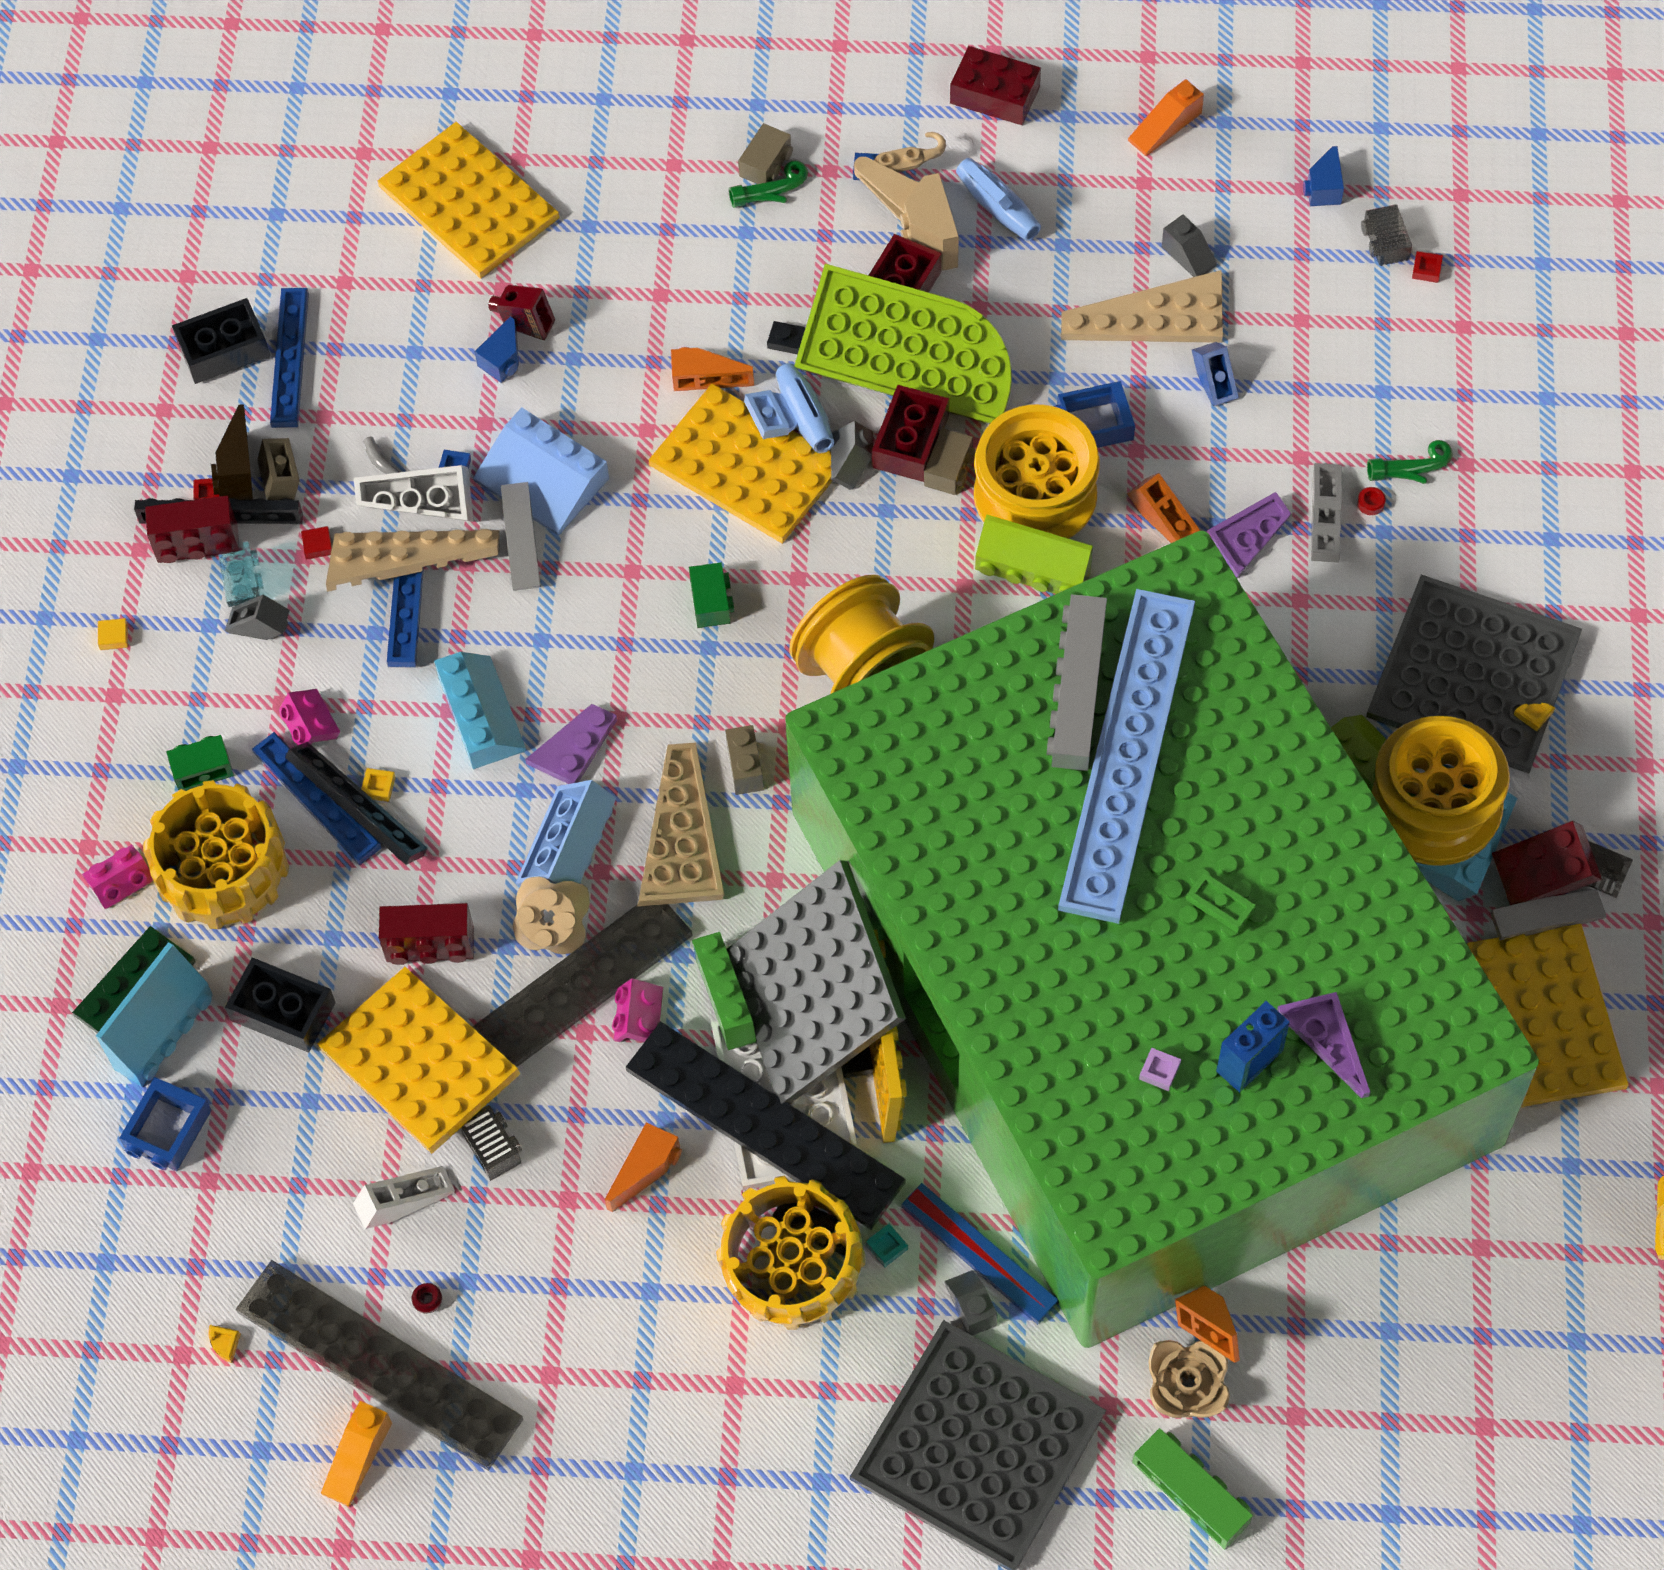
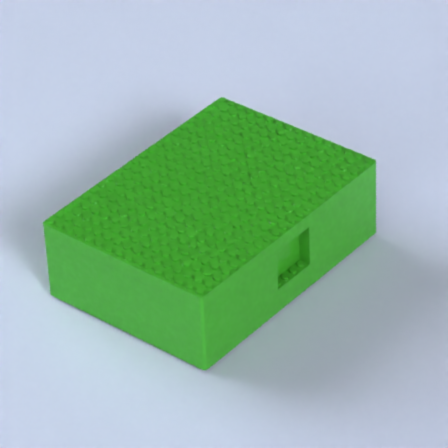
(1047, 1015)

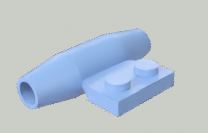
(998, 199)
(793, 408)

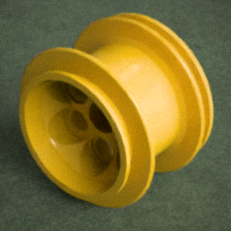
(1042, 454)
(856, 633)
(1459, 819)

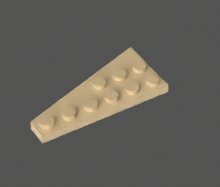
(1167, 313)
(403, 553)
(681, 847)

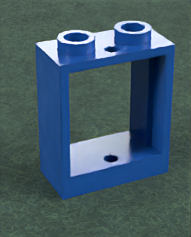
(1101, 395)
(1249, 1052)
(179, 1098)

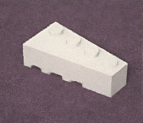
(427, 492)

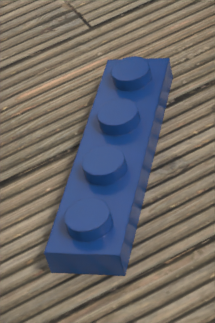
(405, 620)

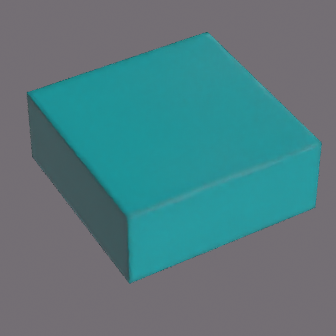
(887, 1245)

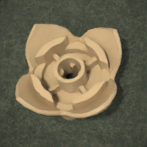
(568, 902)
(1172, 1362)

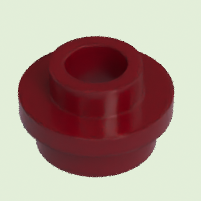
(423, 1290)

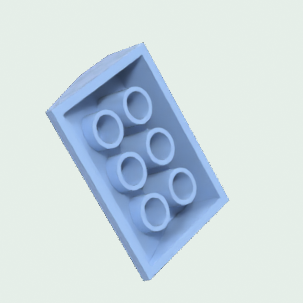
(557, 469)

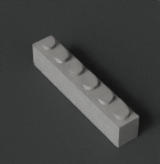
(1078, 682)

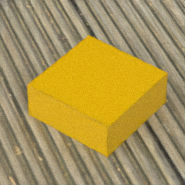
(112, 634)
(378, 784)

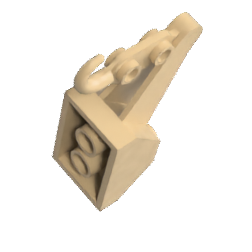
(918, 205)

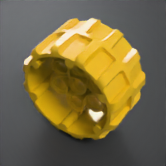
(206, 809)
(747, 1215)

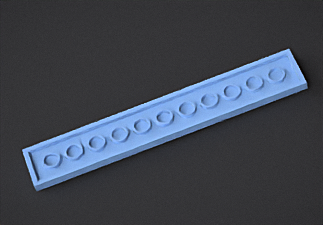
(1126, 757)

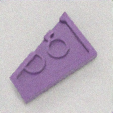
(1249, 531)
(574, 746)

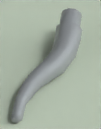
(376, 456)

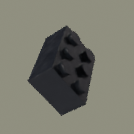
(221, 340)
(280, 1004)

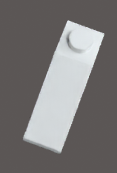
(401, 1196)

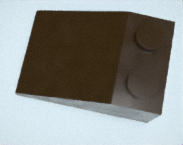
(232, 469)

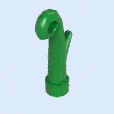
(769, 191)
(1409, 469)

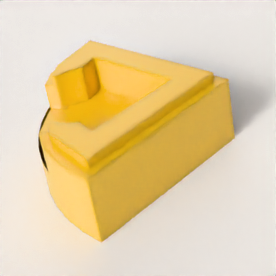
(1534, 714)
(224, 1341)

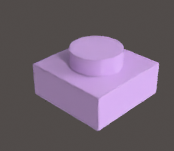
(1160, 1069)

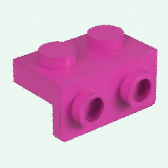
(308, 717)
(118, 876)
(637, 1010)

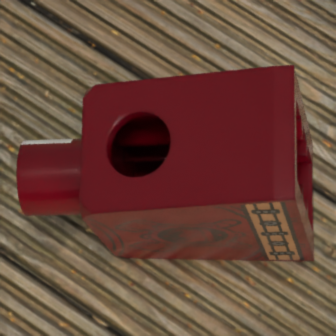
(528, 309)

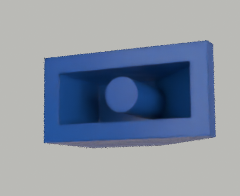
(1325, 180)
(499, 352)
(1215, 372)

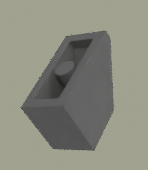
(1188, 246)
(850, 453)
(258, 618)
(972, 1302)

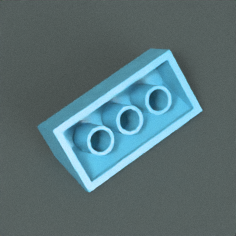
(479, 708)

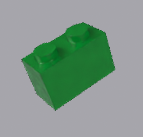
(710, 596)
(200, 762)

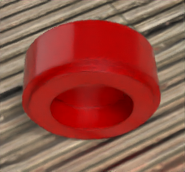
(1371, 501)

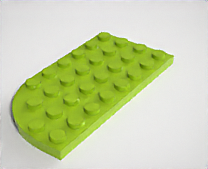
(899, 335)

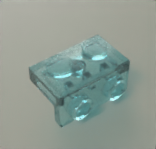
(240, 576)

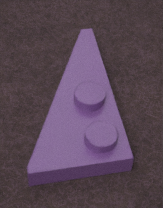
(1325, 1030)

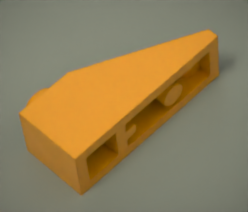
(356, 1452)

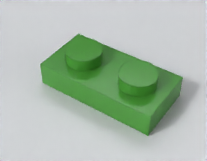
(1220, 902)

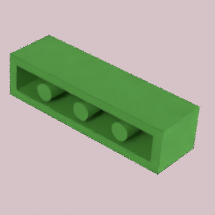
(724, 991)
(1192, 1488)

